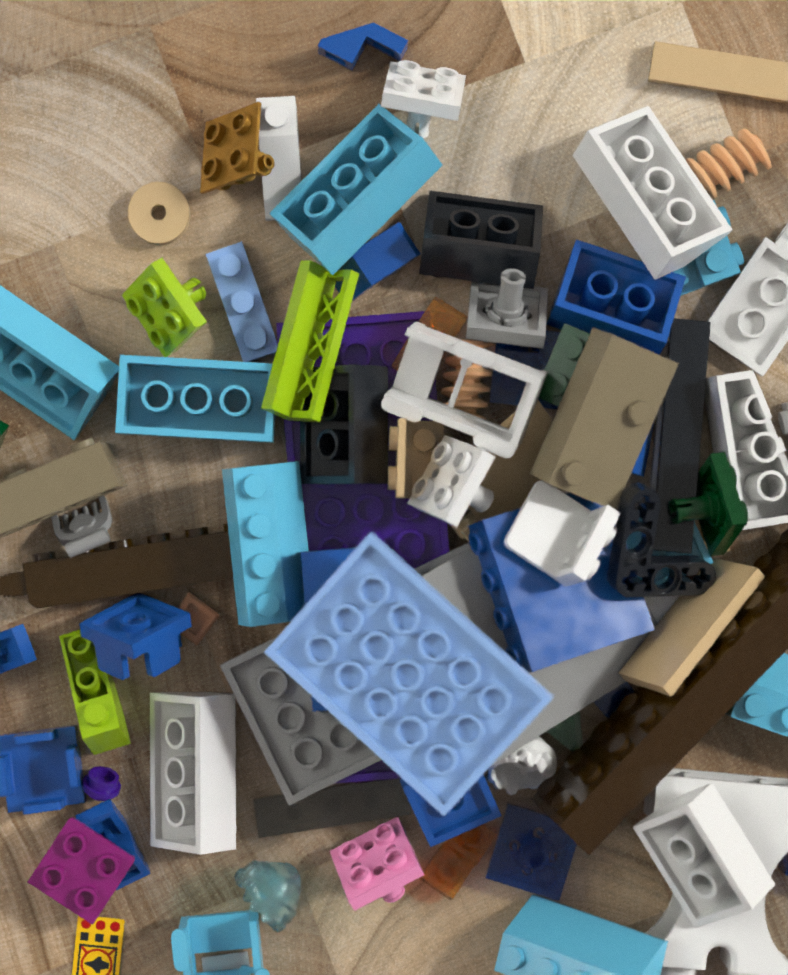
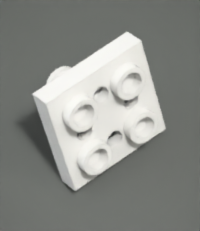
(423, 93)
(453, 481)

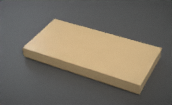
(691, 629)

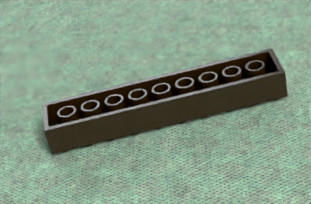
(656, 730)

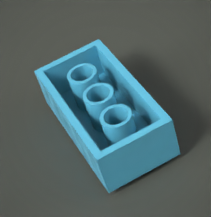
(356, 189)
(193, 399)

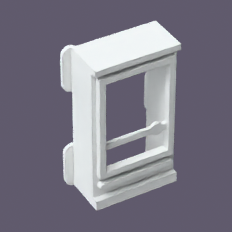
(417, 375)

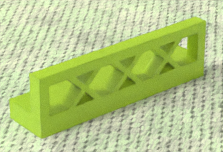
(304, 343)

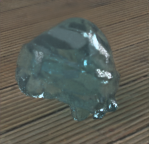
(272, 890)

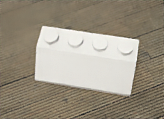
(651, 191)
(193, 771)

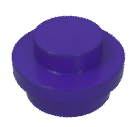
(101, 783)

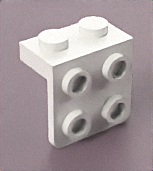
(560, 534)

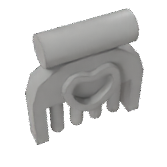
(84, 531)

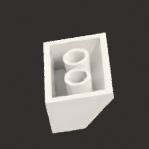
(704, 856)

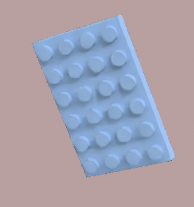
(408, 674)

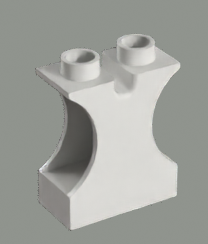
(744, 939)

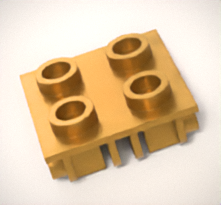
(232, 150)

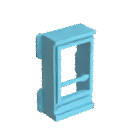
(215, 934)

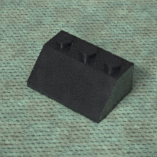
(480, 238)
(353, 430)

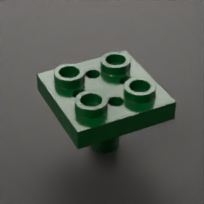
(715, 505)

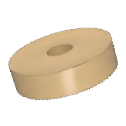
(153, 196)

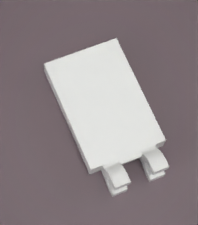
(754, 311)

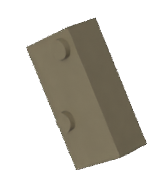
(603, 418)
(58, 486)

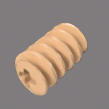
(729, 161)
(471, 386)

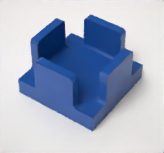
(137, 628)
(41, 770)
(471, 811)

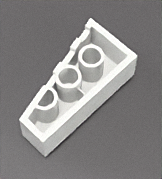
(744, 431)

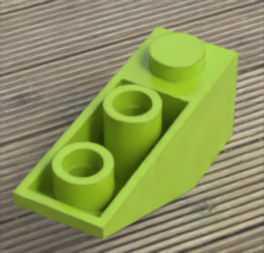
(94, 696)

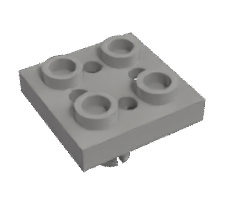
(508, 312)

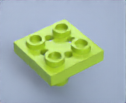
(165, 306)

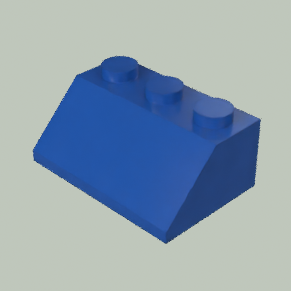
(616, 297)

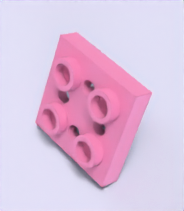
(377, 864)

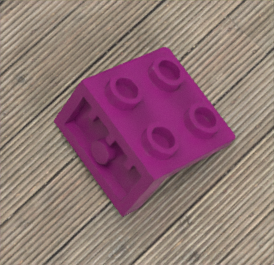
(81, 870)

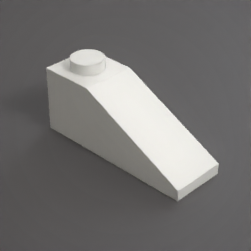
(281, 140)

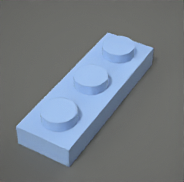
(242, 302)

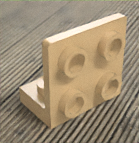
(413, 449)

